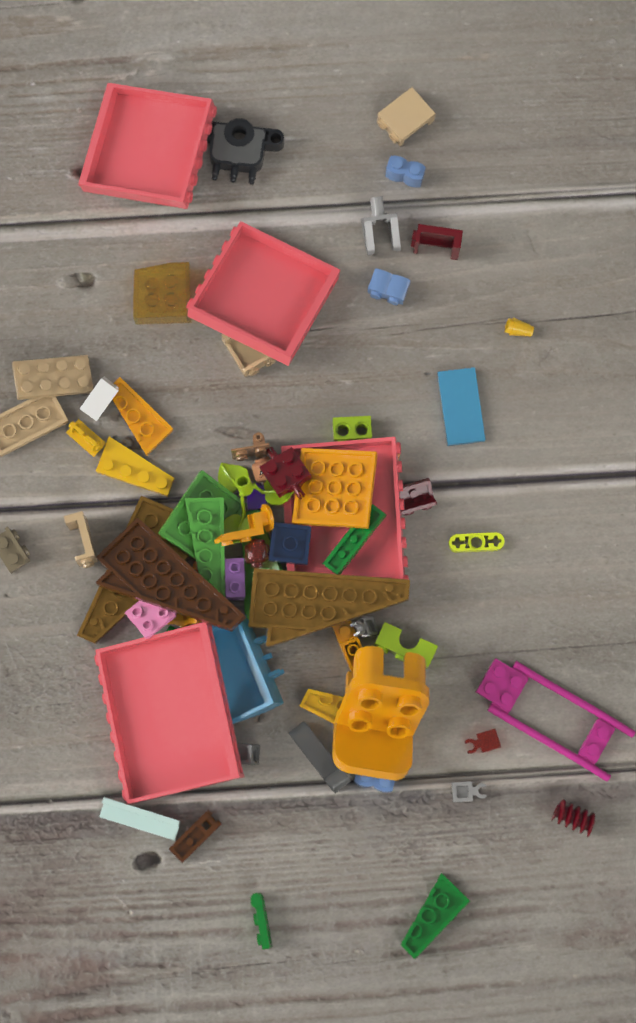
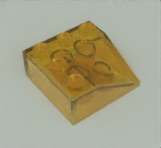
(162, 294)

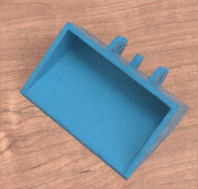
(246, 673)

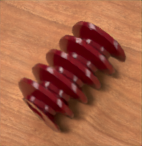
(574, 817)

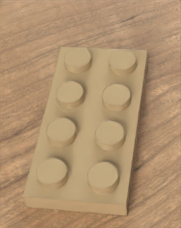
(52, 377)
(29, 422)

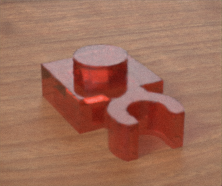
(486, 741)

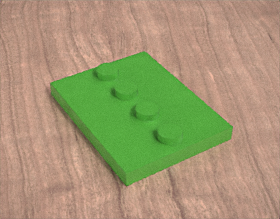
(177, 526)

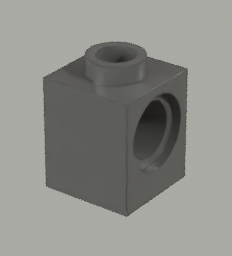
(249, 753)

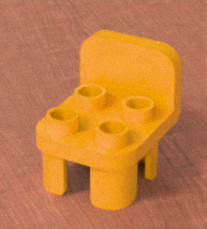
(379, 716)

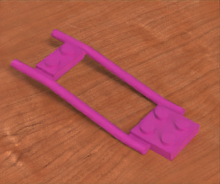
(502, 688)

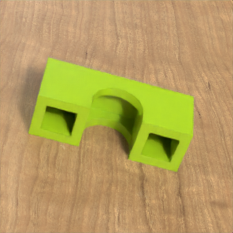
(389, 641)

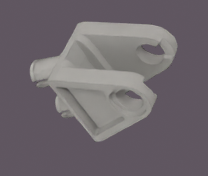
(378, 213)

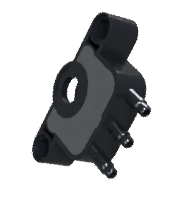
(241, 154)

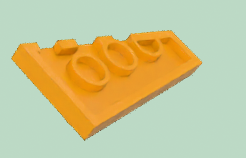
(140, 417)

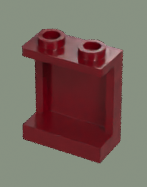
(438, 237)

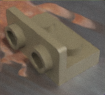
(11, 551)

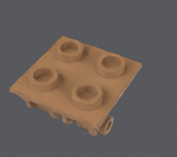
(258, 449)

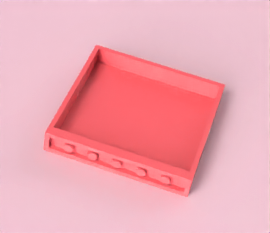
(148, 145)
(263, 293)

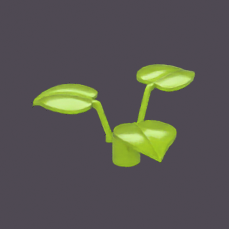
(237, 478)

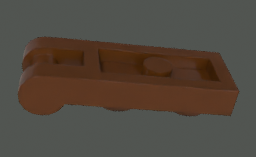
(194, 837)

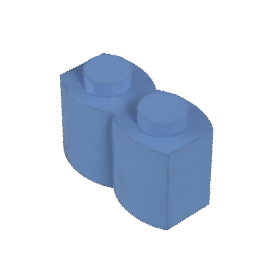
(401, 170)
(388, 287)
(378, 784)

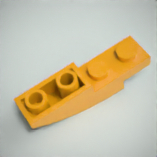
(347, 641)

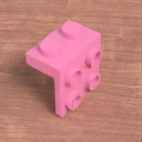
(149, 618)

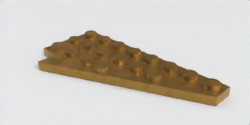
(108, 606)

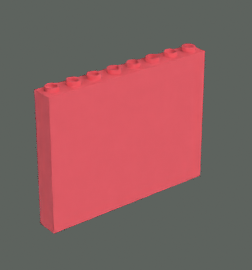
(384, 550)
(168, 713)

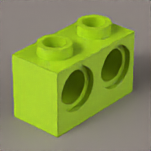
(351, 424)

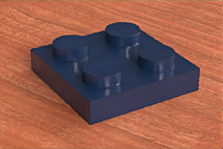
(290, 544)

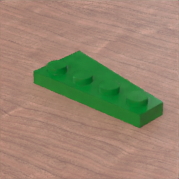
(435, 915)

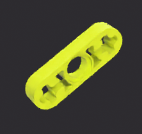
(490, 546)

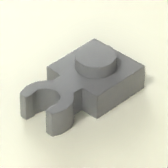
(366, 627)
(464, 791)

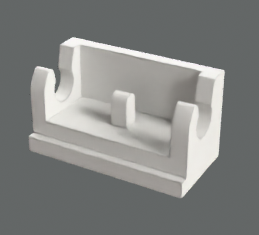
(99, 398)

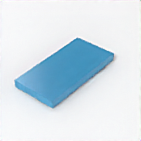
(461, 406)

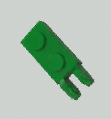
(261, 920)

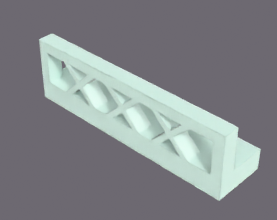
(140, 819)

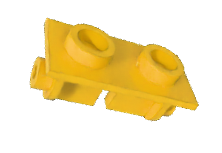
(85, 437)

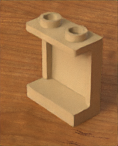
(405, 116)
(247, 358)
(76, 521)

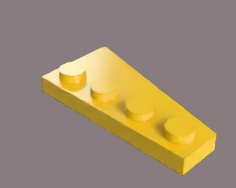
(131, 468)
(321, 704)

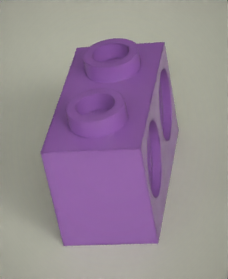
(234, 579)

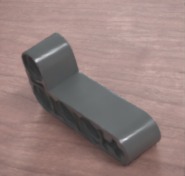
(319, 757)

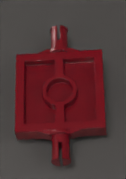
(285, 472)

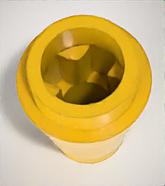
(518, 328)

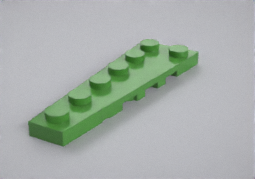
(207, 524)

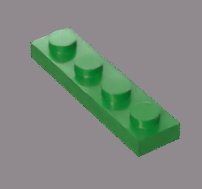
(352, 543)

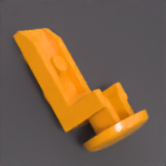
(256, 522)

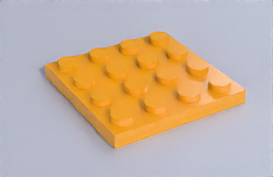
(339, 488)

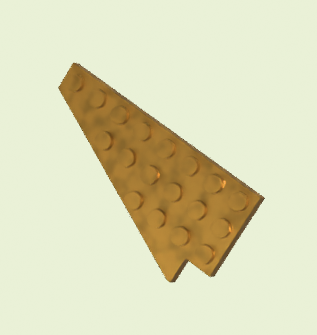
(306, 602)

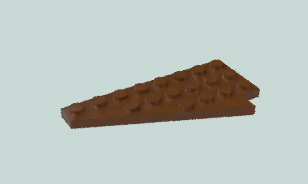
(152, 572)

